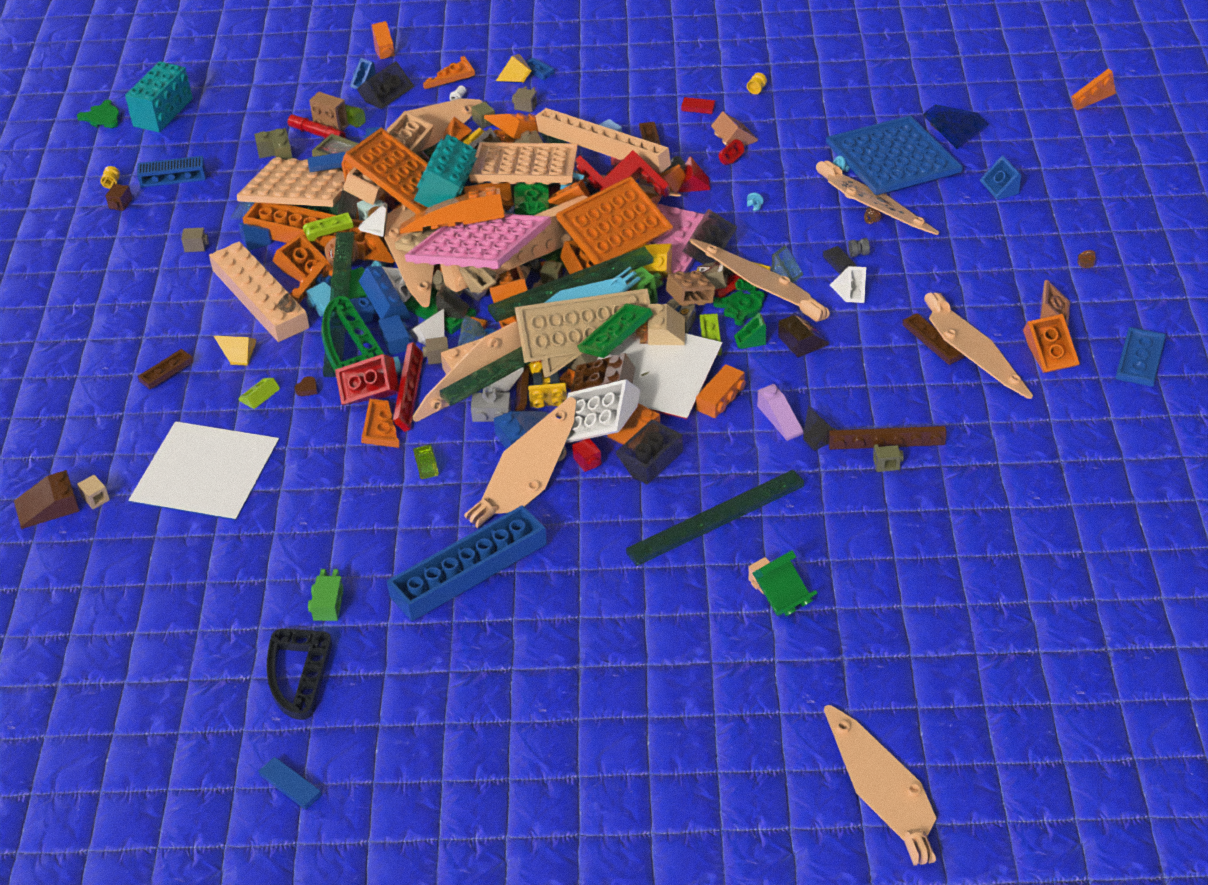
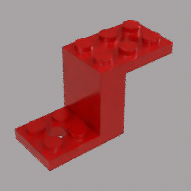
(631, 166)

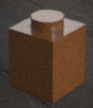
(118, 197)

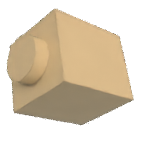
(93, 491)

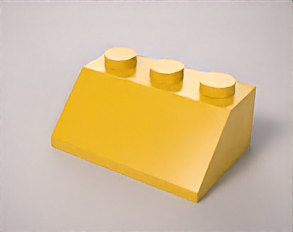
(662, 259)

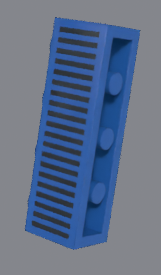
(171, 171)

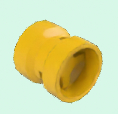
(756, 83)
(110, 176)

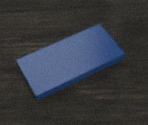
(1140, 356)

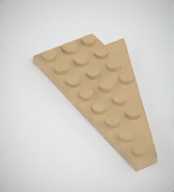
(556, 328)

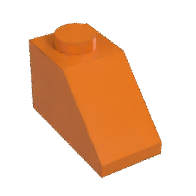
(382, 40)

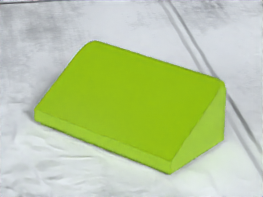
(259, 392)

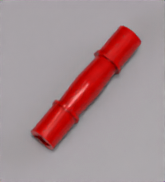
(315, 128)

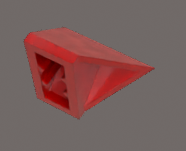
(695, 178)

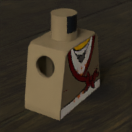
(715, 273)

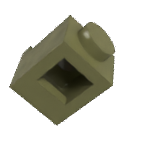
(887, 458)

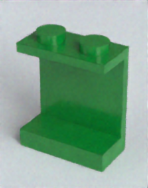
(783, 585)

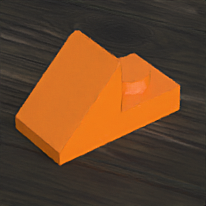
(379, 251)

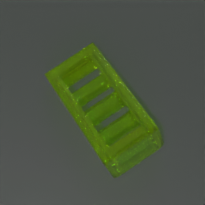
(355, 116)
(425, 463)

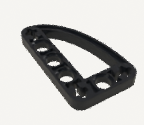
(313, 649)

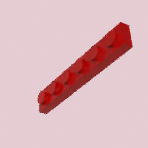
(408, 387)

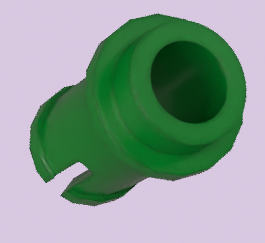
(744, 285)

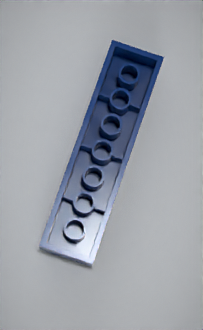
(466, 562)

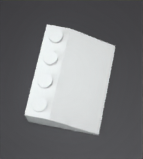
(602, 409)

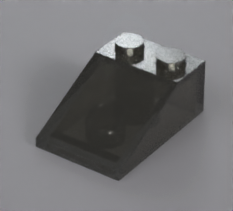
(711, 230)

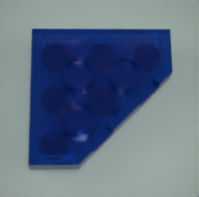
(956, 124)

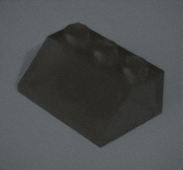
(385, 86)
(650, 451)

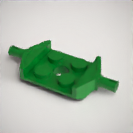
(531, 198)

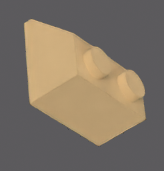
(665, 326)

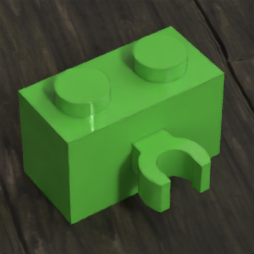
(648, 281)

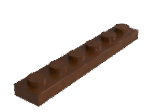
(887, 437)

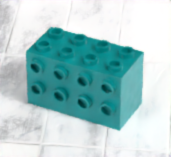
(159, 96)
(445, 172)

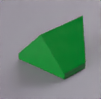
(752, 334)

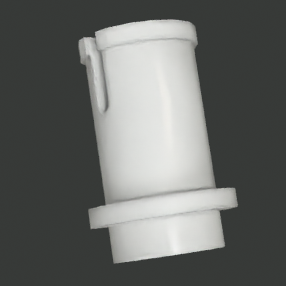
(458, 93)

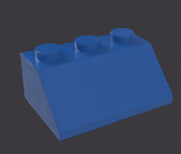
(382, 293)

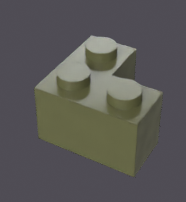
(273, 144)

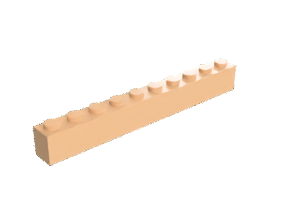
(601, 138)

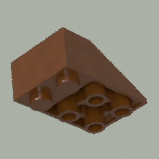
(603, 372)

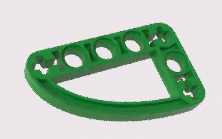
(351, 326)

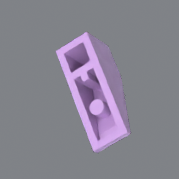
(778, 411)

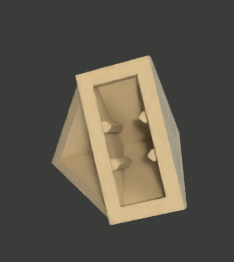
(478, 278)

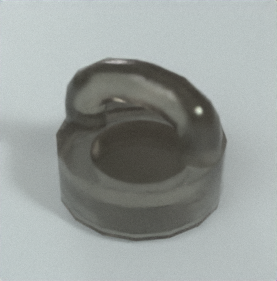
(284, 301)

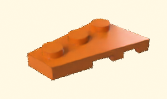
(1096, 90)
(379, 425)

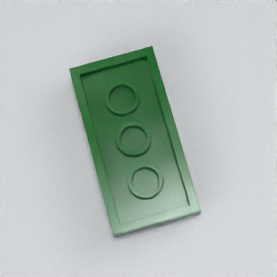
(451, 325)
(615, 330)

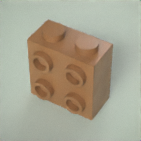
(329, 111)
(690, 288)

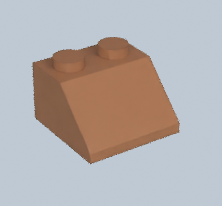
(729, 129)

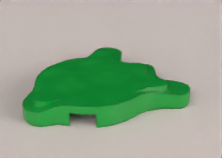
(101, 114)
(740, 305)

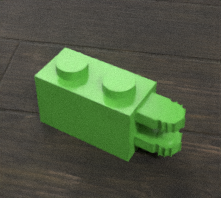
(326, 596)

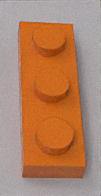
(308, 282)

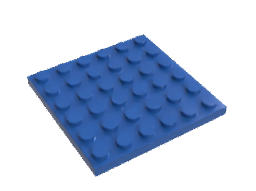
(893, 155)

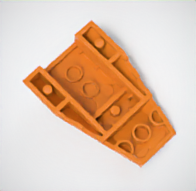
(464, 209)

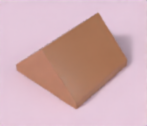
(1054, 302)

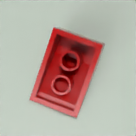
(367, 380)

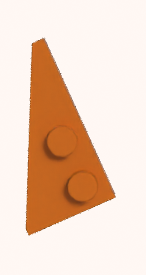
(452, 73)

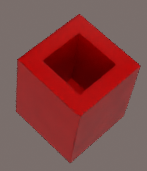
(587, 454)

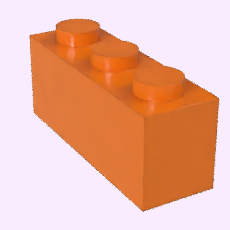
(720, 391)

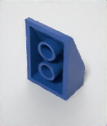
(515, 424)

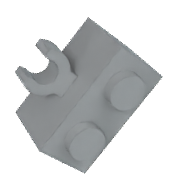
(489, 405)

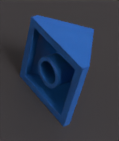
(1002, 179)

